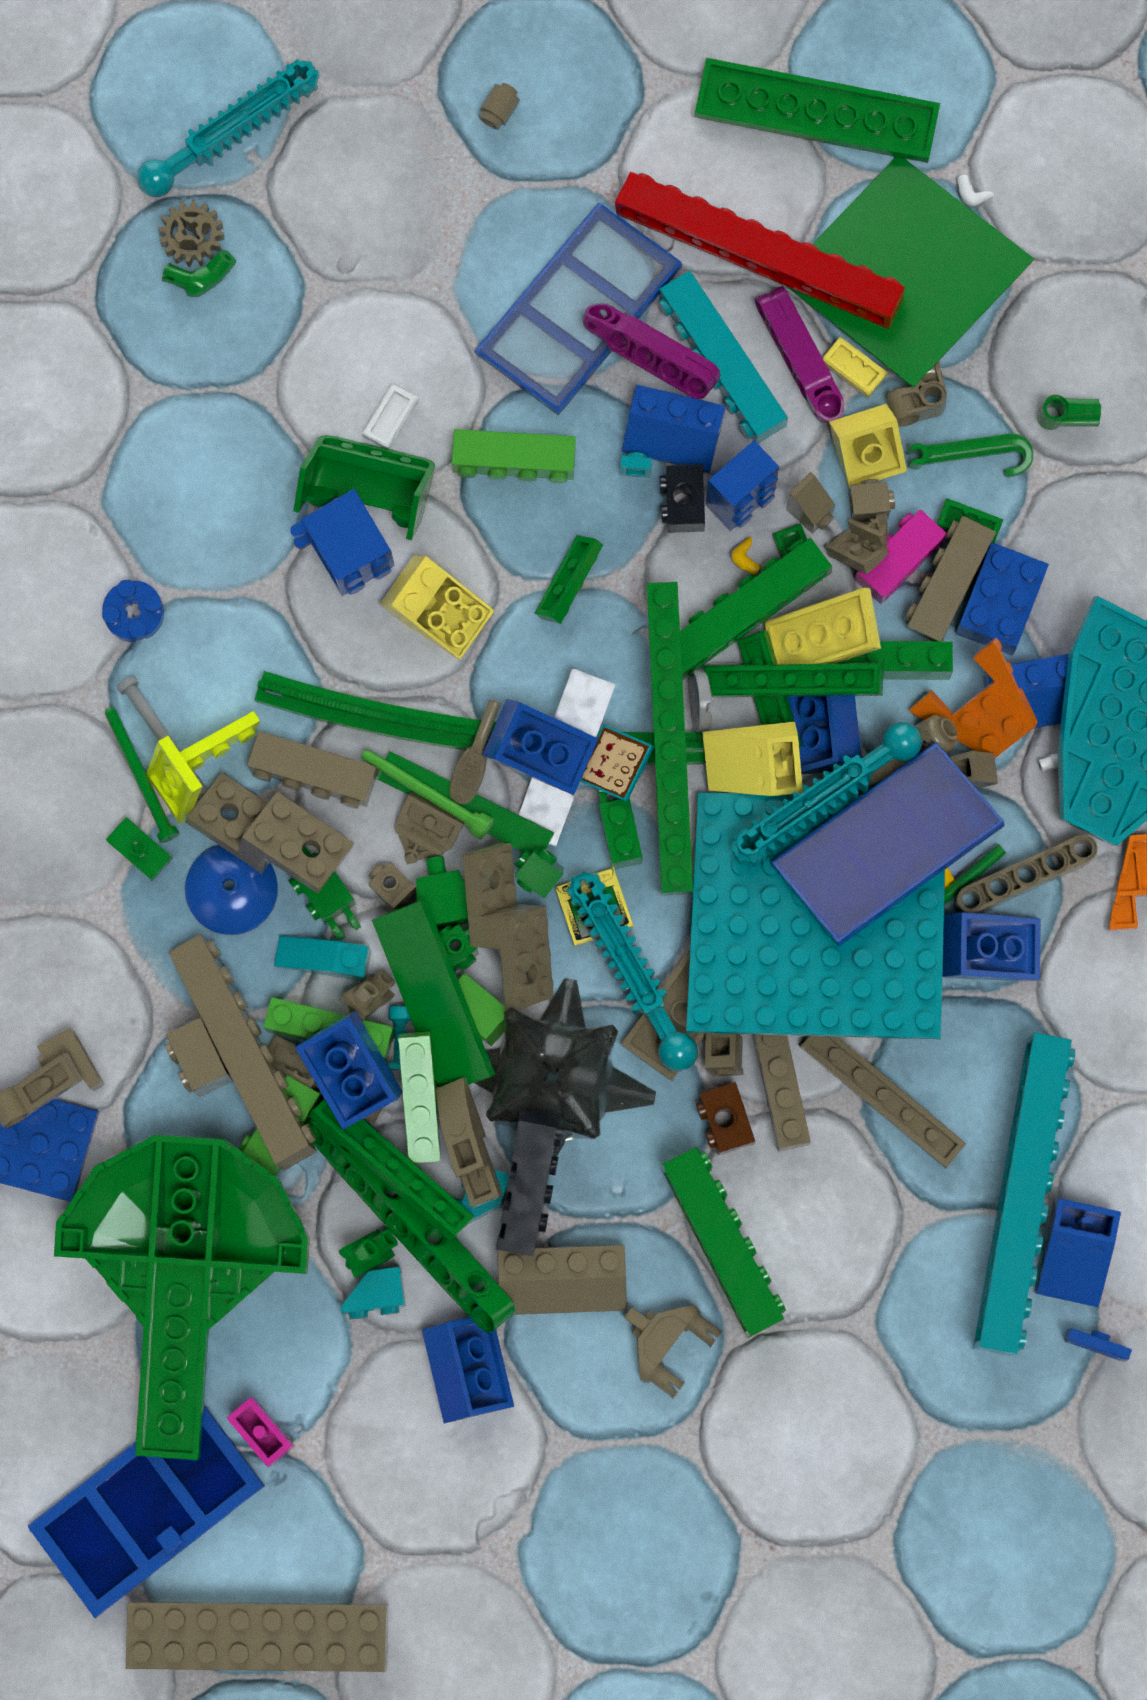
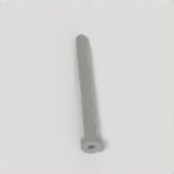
(129, 687)

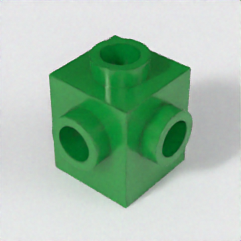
(466, 955)

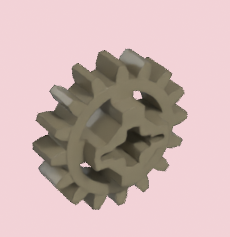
(194, 220)

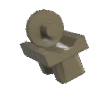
(370, 994)

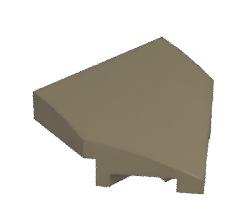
(862, 544)
(425, 829)

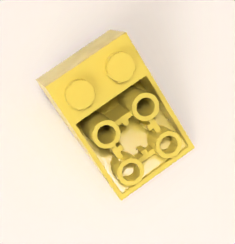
(436, 606)
(754, 760)

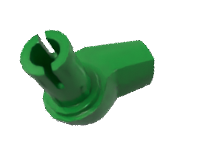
(203, 279)

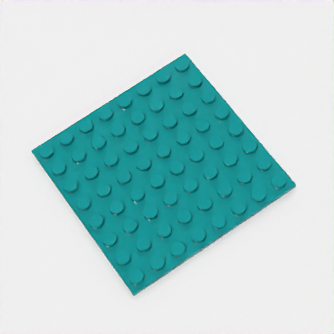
(773, 968)

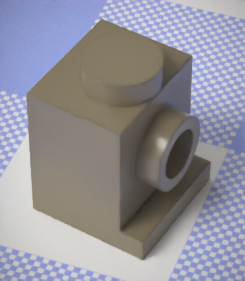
(395, 896)
(720, 1064)

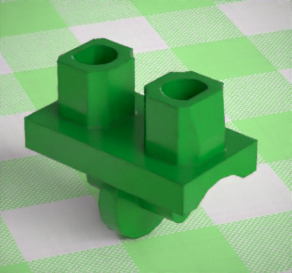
(369, 1251)

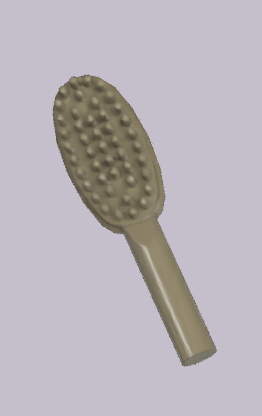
(472, 765)

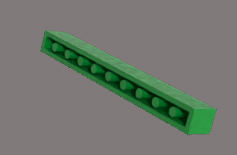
(669, 738)

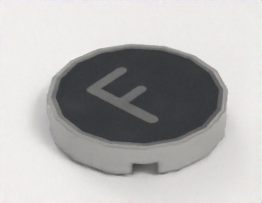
(699, 700)

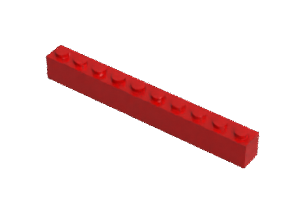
(760, 249)

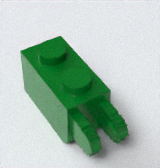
(620, 832)

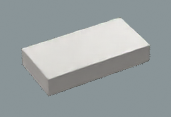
(390, 417)

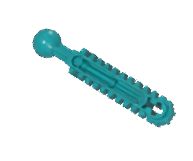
(157, 176)
(900, 743)
(677, 1049)

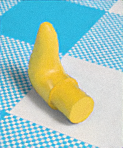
(741, 560)

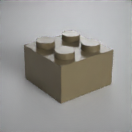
(198, 1057)

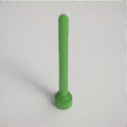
(477, 823)

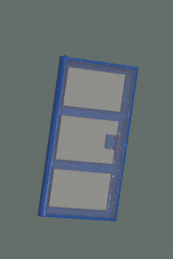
(543, 334)

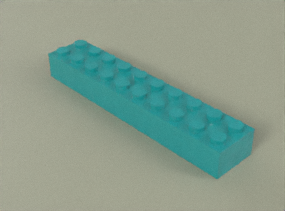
(1023, 1194)

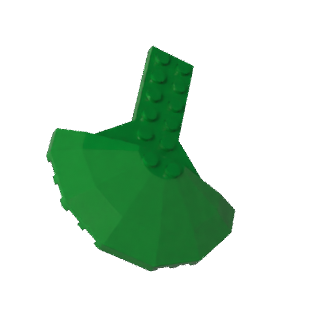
(181, 1241)

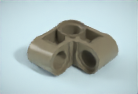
(910, 403)

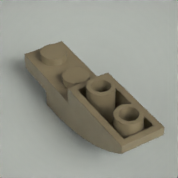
(465, 1142)

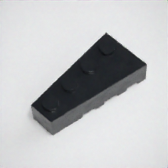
(528, 1182)

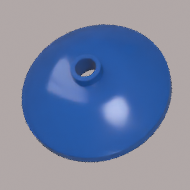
(232, 910)

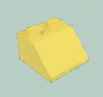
(868, 445)

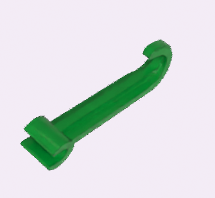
(972, 449)

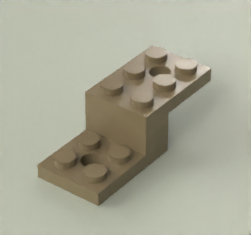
(269, 832)
(513, 928)

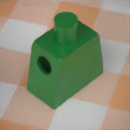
(443, 893)

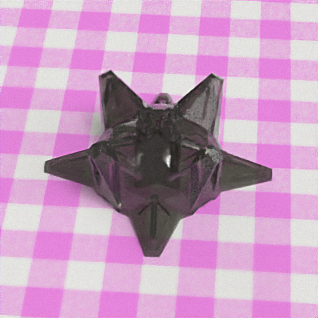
(563, 1045)

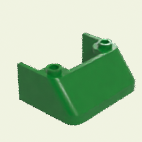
(377, 474)

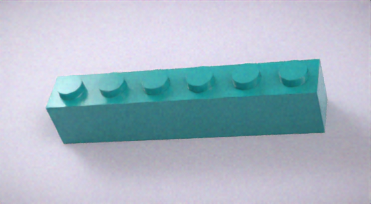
(712, 339)

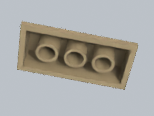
(565, 1279)

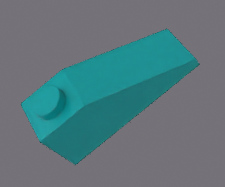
(323, 957)

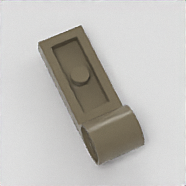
(37, 1090)

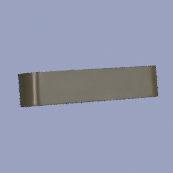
(1036, 865)

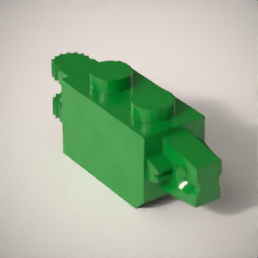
(329, 903)

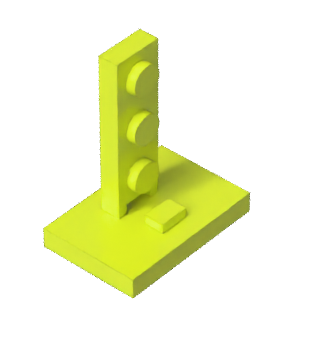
(173, 770)

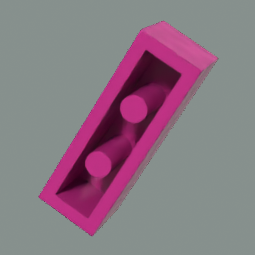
(906, 553)

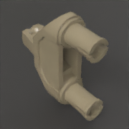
(659, 1333)

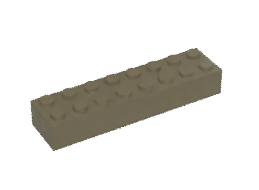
(257, 1636)

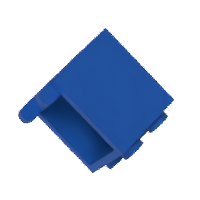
(346, 542)

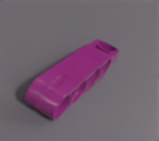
(652, 350)
(800, 354)

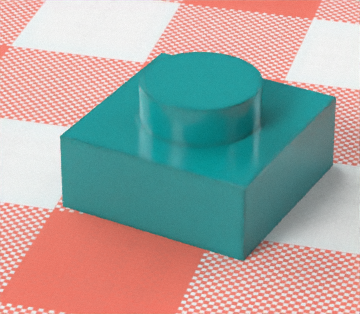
(636, 465)

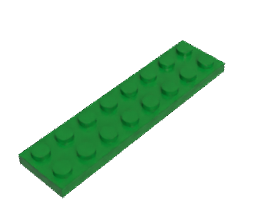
(817, 110)

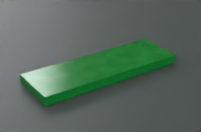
(433, 993)

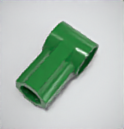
(1072, 412)

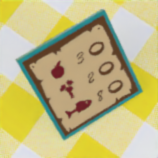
(616, 763)

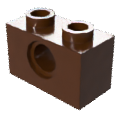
(725, 1099)

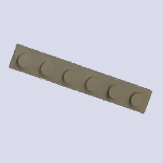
(885, 1097)

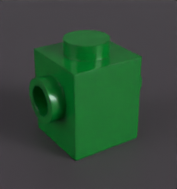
(538, 871)

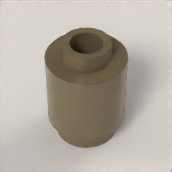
(499, 105)

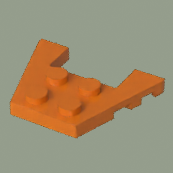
(993, 716)
(1131, 884)

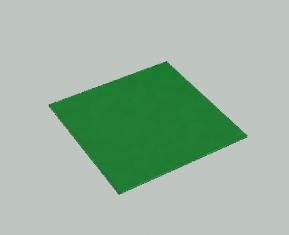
(936, 249)

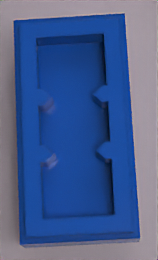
(1098, 1343)

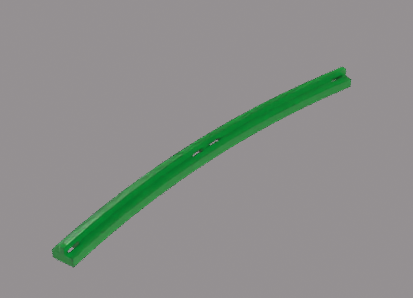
(401, 721)

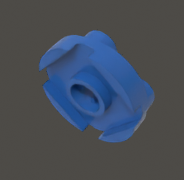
(115, 612)

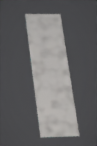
(582, 708)

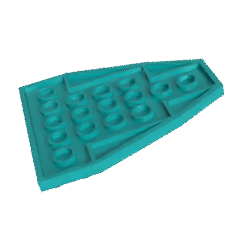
(1105, 725)

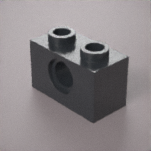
(689, 481)

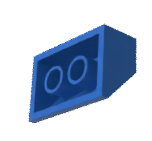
(673, 427)
(1043, 686)
(826, 731)
(349, 1070)
(467, 1370)

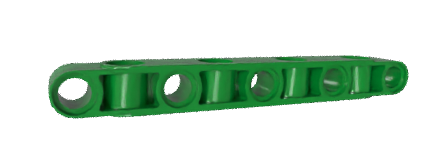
(445, 1260)

